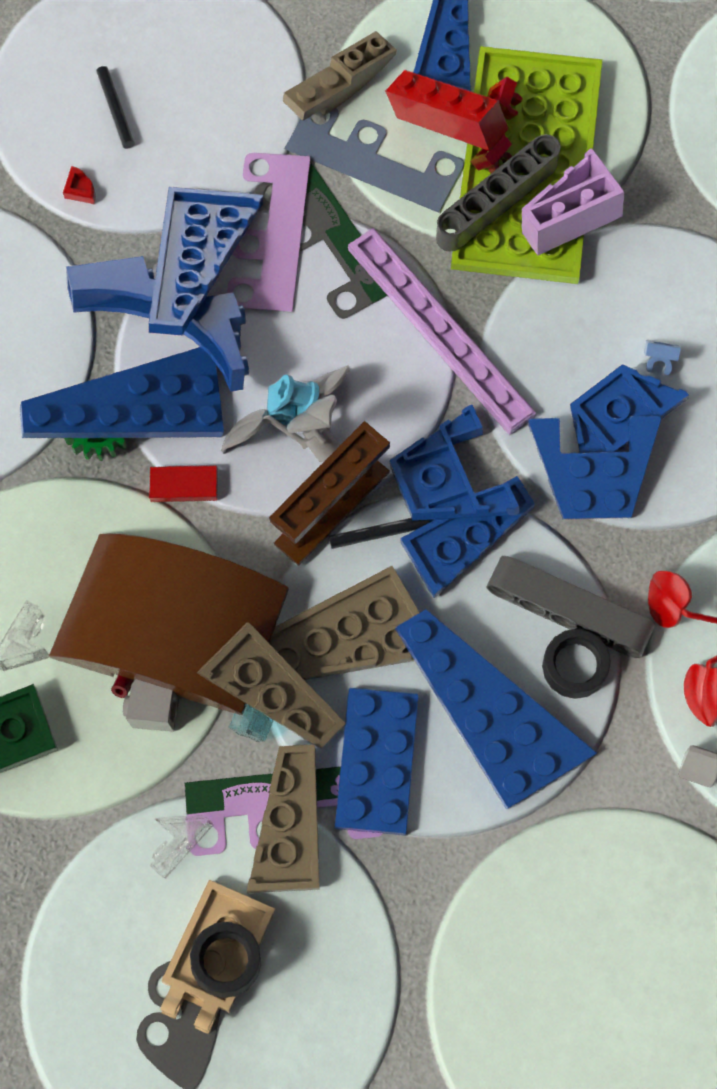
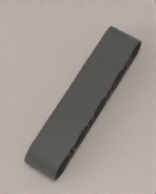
(493, 205)
(570, 606)

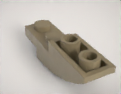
(342, 79)

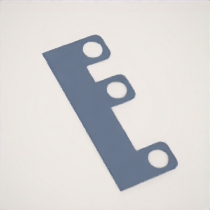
(363, 163)

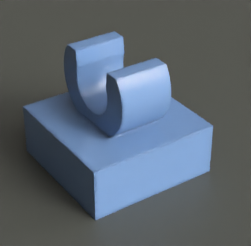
(661, 352)

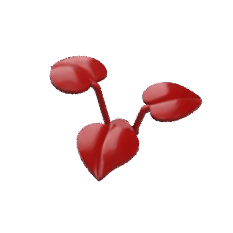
(667, 602)

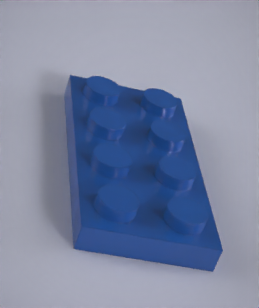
(376, 762)

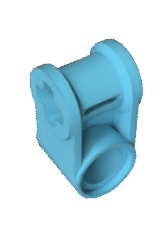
(290, 398)

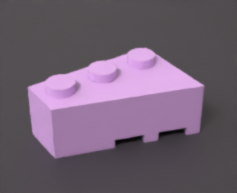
(573, 205)

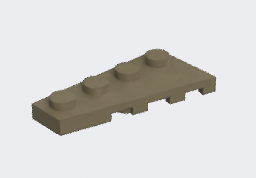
(265, 681)

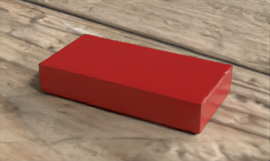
(183, 483)

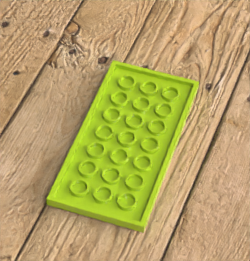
(557, 101)

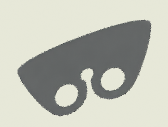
(186, 1049)

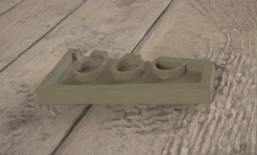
(289, 832)

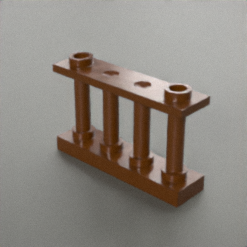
(330, 493)

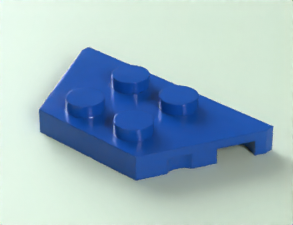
(604, 410)

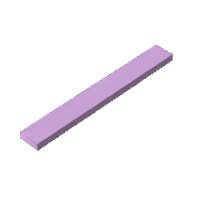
(441, 331)

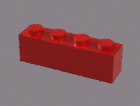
(447, 109)

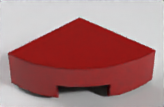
(79, 187)

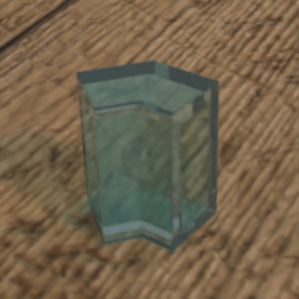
(251, 724)

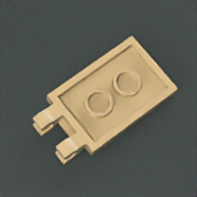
(223, 959)

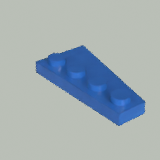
(446, 44)
(452, 545)

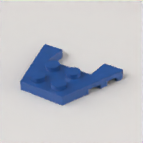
(435, 480)
(599, 482)

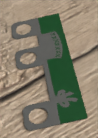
(331, 223)

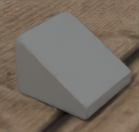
(699, 766)

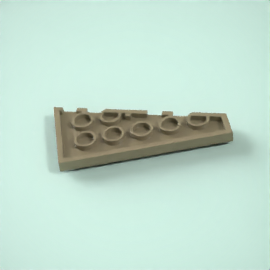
(349, 629)

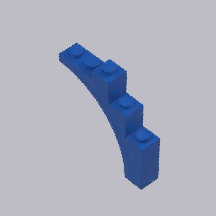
(129, 287)

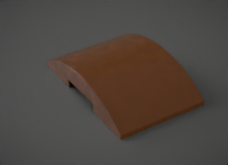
(163, 614)

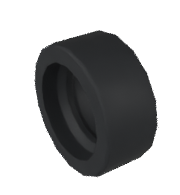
(585, 639)
(212, 934)

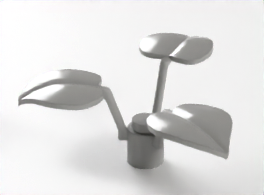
(313, 422)

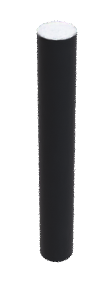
(115, 107)
(375, 532)

